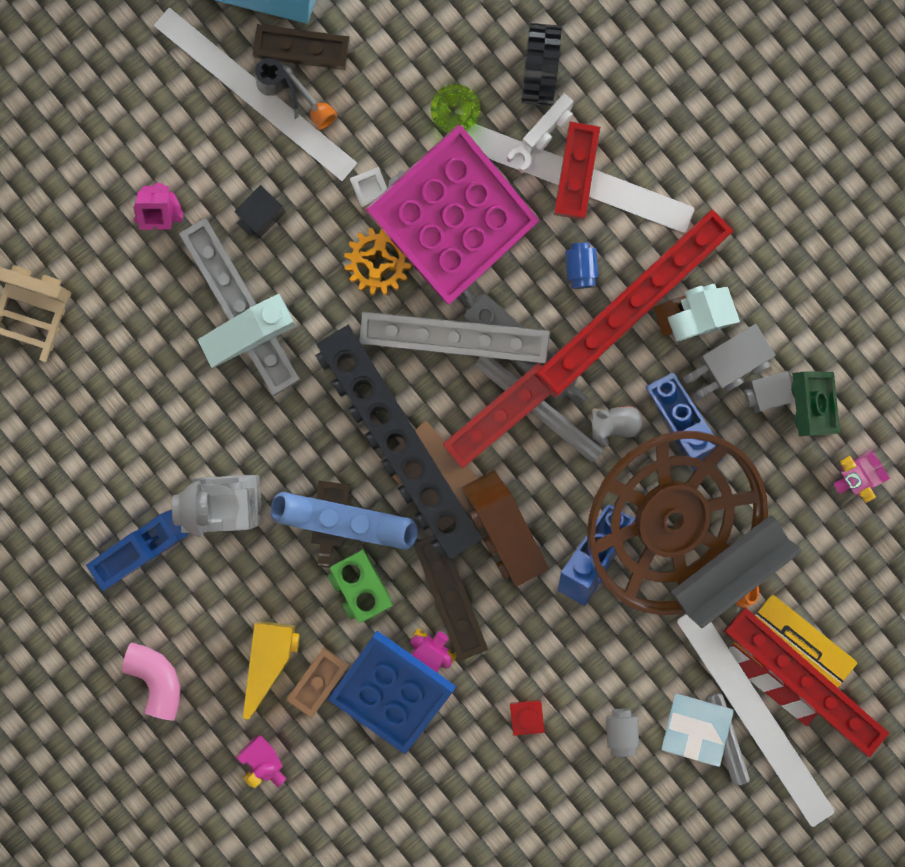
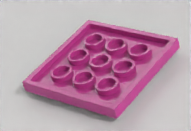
(452, 214)

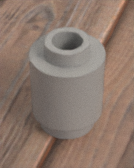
(622, 732)

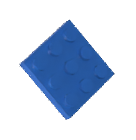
(391, 692)

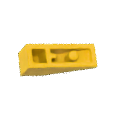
(269, 655)

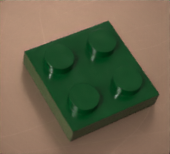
(815, 403)

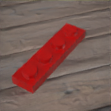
(497, 418)

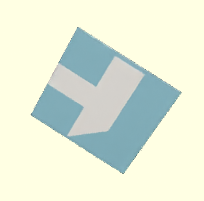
(697, 729)

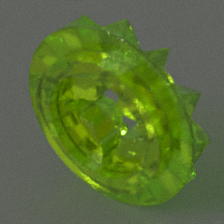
(451, 95)

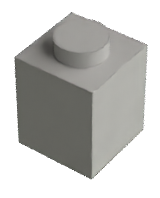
(769, 392)

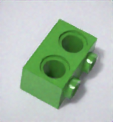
(368, 582)

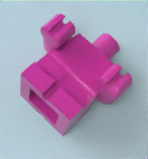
(156, 208)

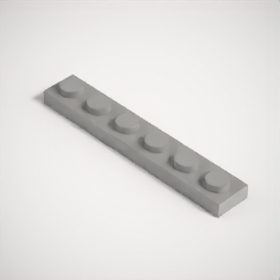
(235, 299)
(455, 337)

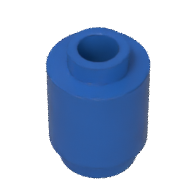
(582, 266)

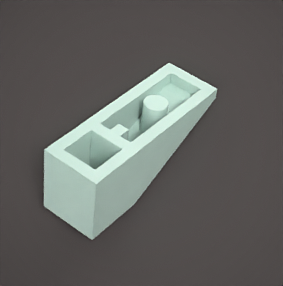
(247, 330)

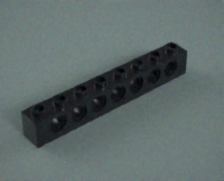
(346, 345)

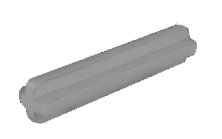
(732, 752)

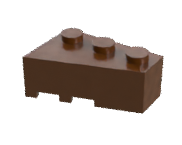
(505, 529)

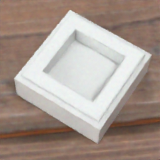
(368, 186)

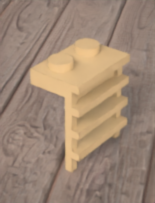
(39, 293)

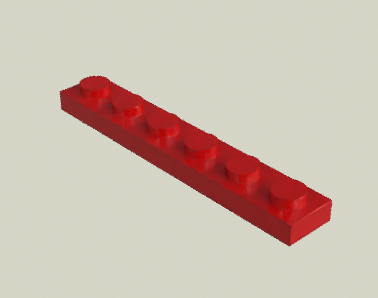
(806, 682)

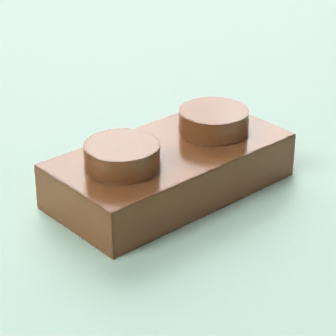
(317, 682)

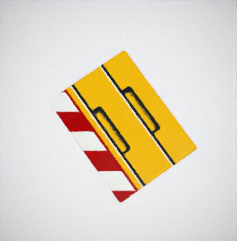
(806, 641)

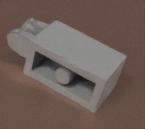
(732, 360)

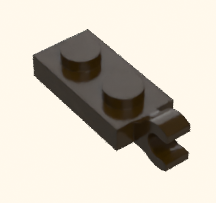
(334, 493)

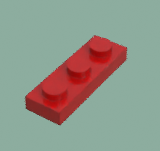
(577, 170)

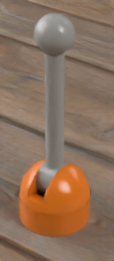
(321, 113)

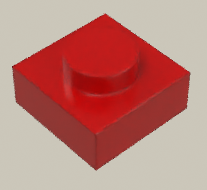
(527, 717)

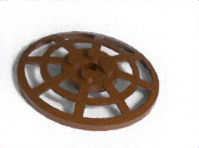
(659, 504)

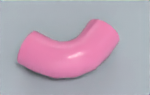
(159, 677)

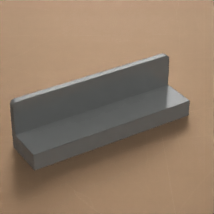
(735, 572)

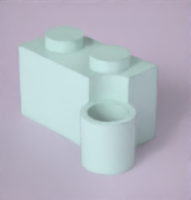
(704, 312)

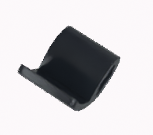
(272, 87)

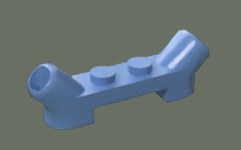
(344, 520)

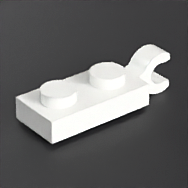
(540, 135)

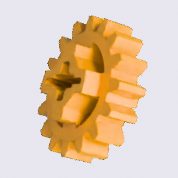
(364, 259)

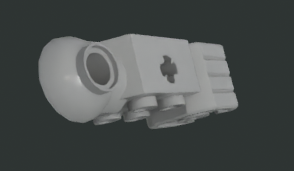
(218, 504)

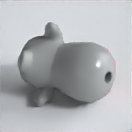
(617, 422)

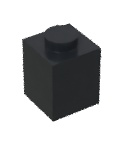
(259, 212)

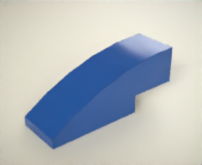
(135, 550)

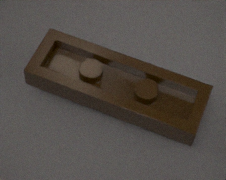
(301, 46)

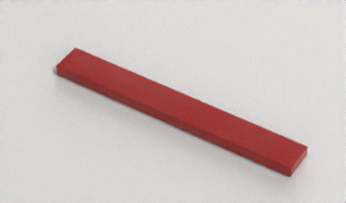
(633, 303)

